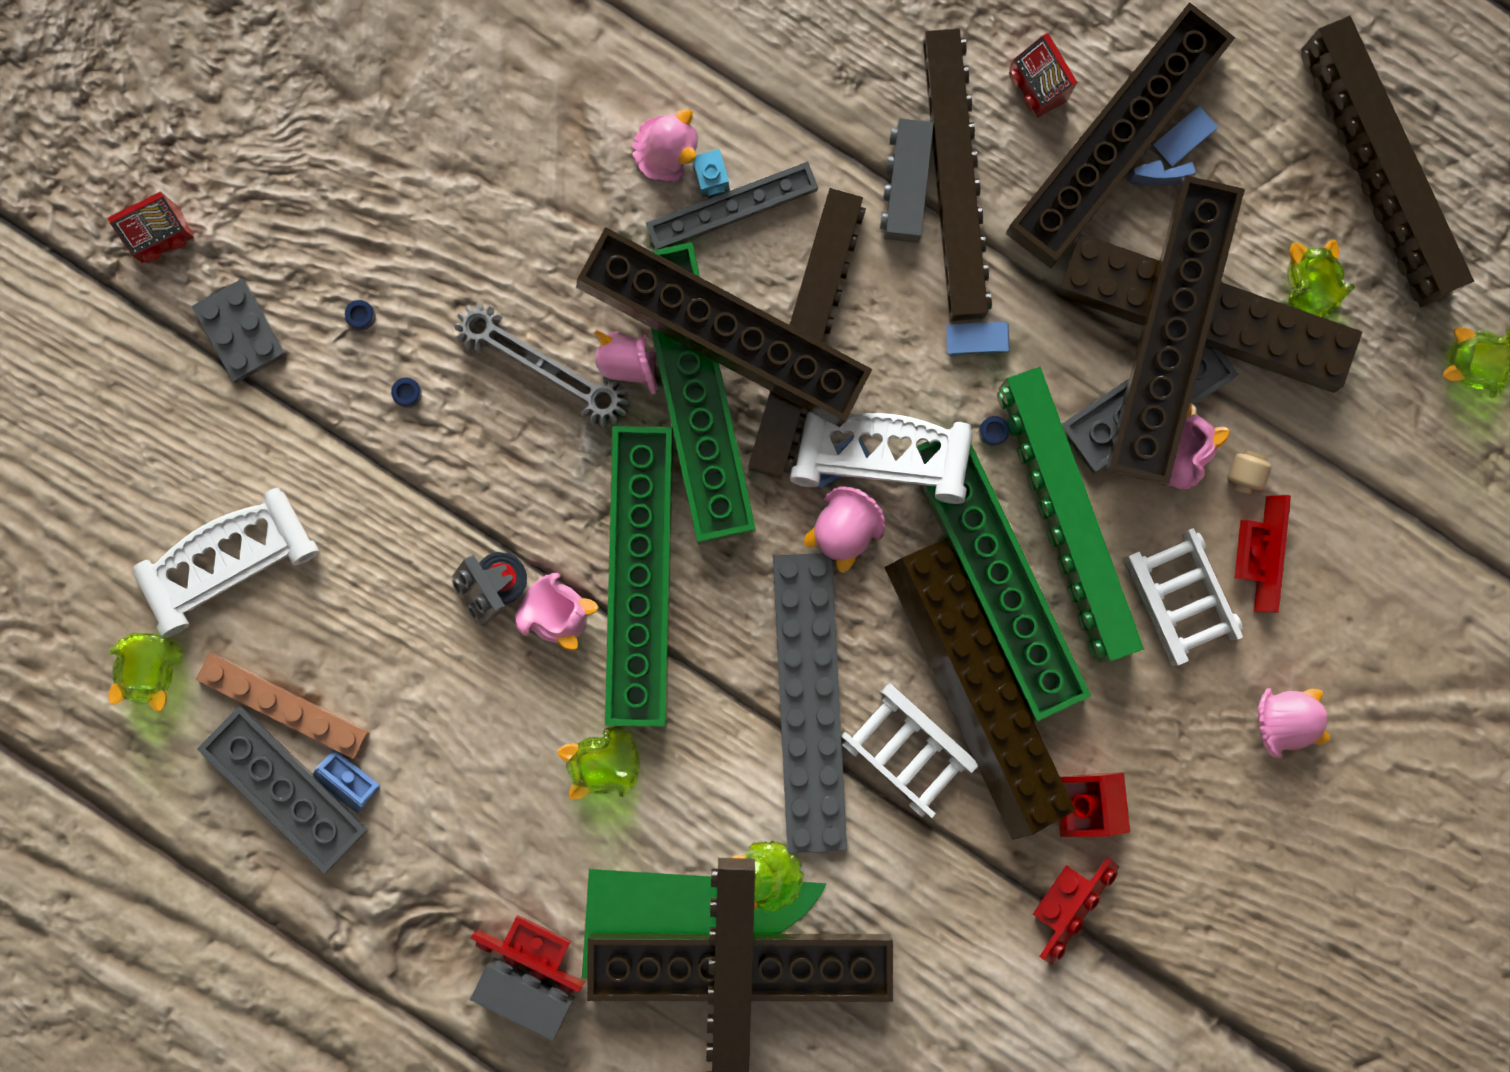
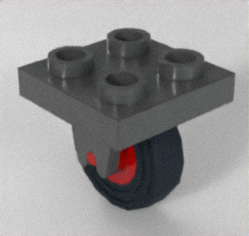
(489, 584)

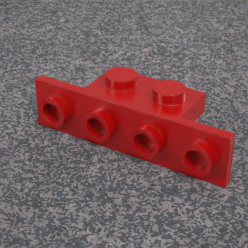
(1263, 552)
(1069, 903)
(534, 948)

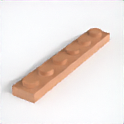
(282, 705)

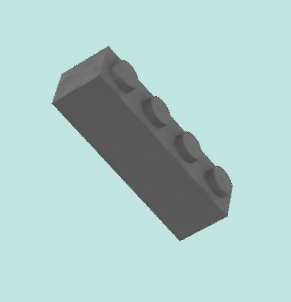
(908, 180)

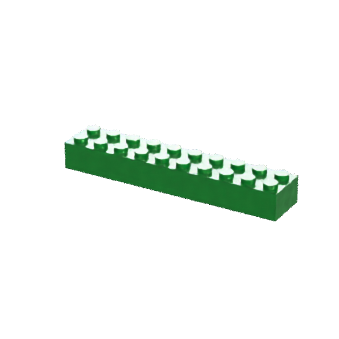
(703, 430)
(1069, 516)
(639, 576)
(1007, 592)

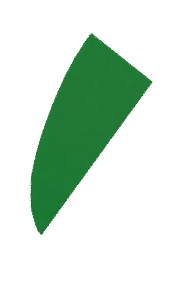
(671, 905)

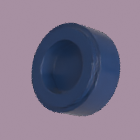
(360, 315)
(406, 392)
(994, 431)

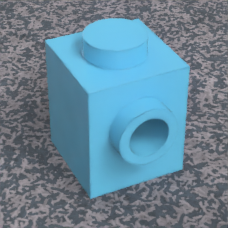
(711, 173)

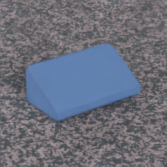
(346, 781)

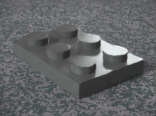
(239, 330)

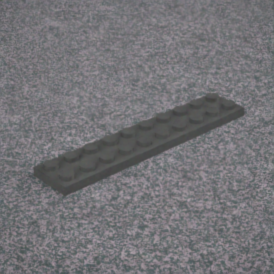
(809, 703)

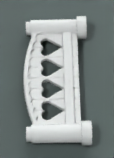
(943, 470)
(283, 539)

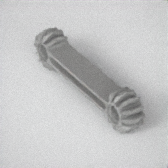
(540, 364)

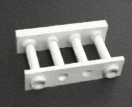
(1165, 621)
(936, 742)

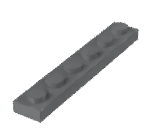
(732, 206)

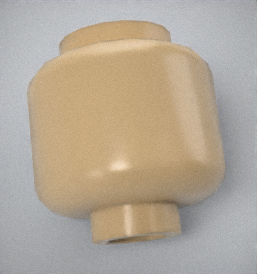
(1249, 471)

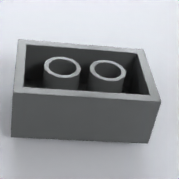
(522, 998)

